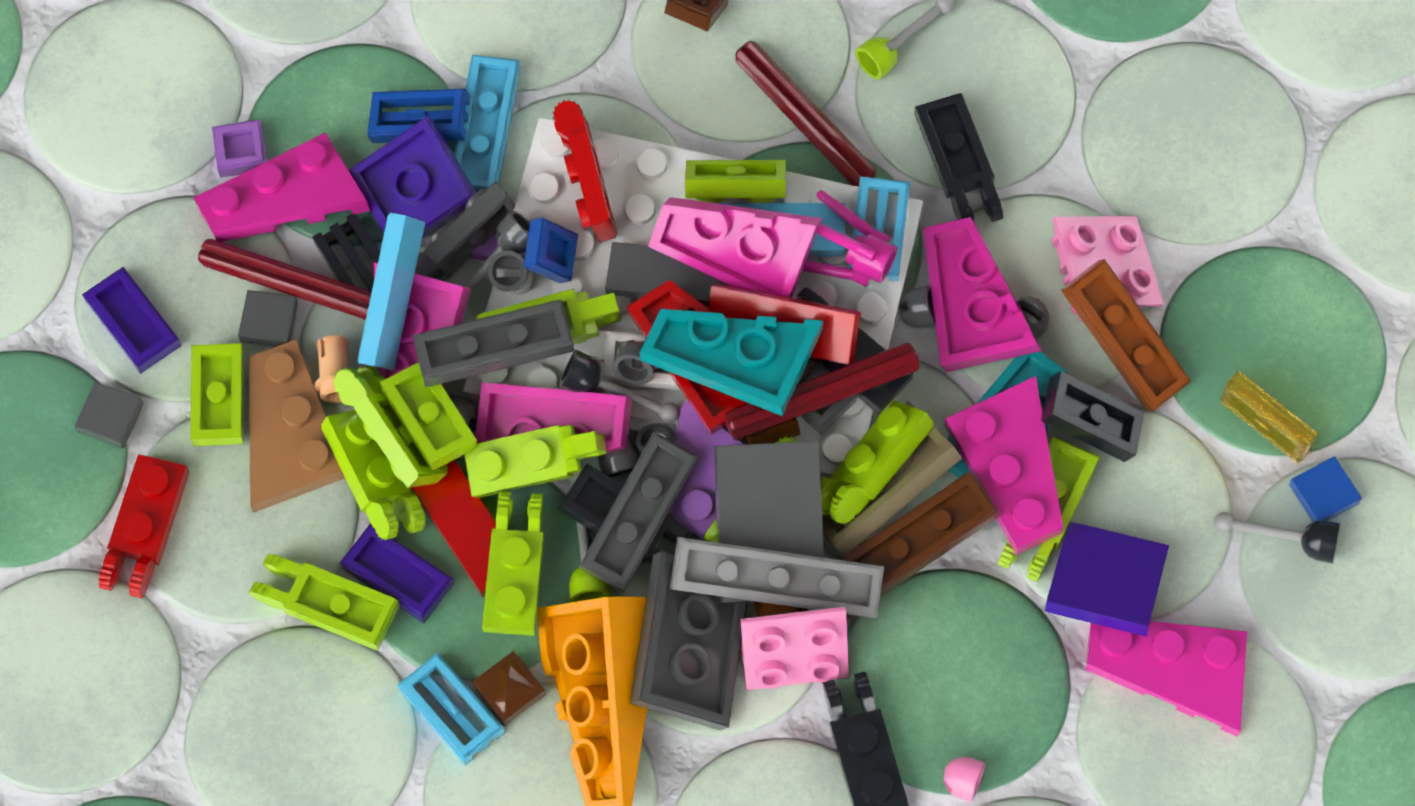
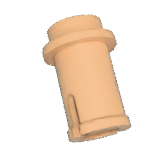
(332, 357)

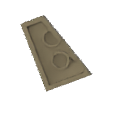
(923, 467)

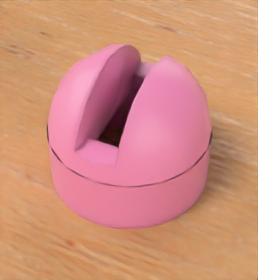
(963, 777)

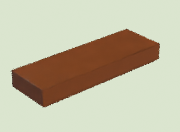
(1125, 335)

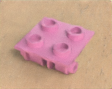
(1117, 240)
(795, 648)

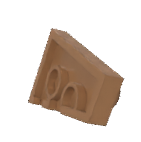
(285, 429)

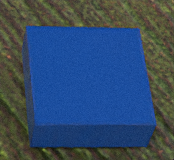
(550, 250)
(1325, 490)

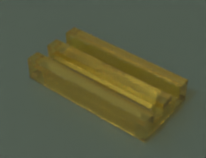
(1268, 417)

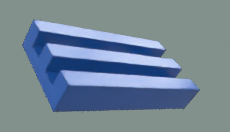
(398, 122)

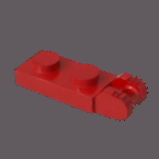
(584, 167)
(144, 522)

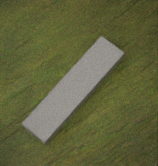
(776, 577)

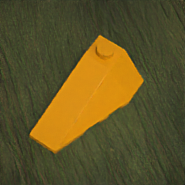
(593, 661)

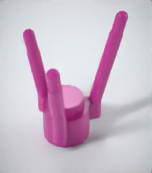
(870, 256)

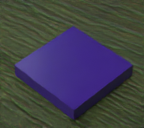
(414, 178)
(1107, 578)

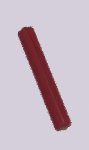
(804, 113)
(285, 278)
(827, 390)

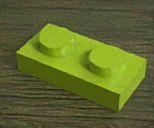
(721, 179)
(217, 394)
(428, 417)

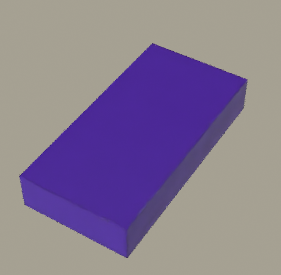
(131, 320)
(397, 573)

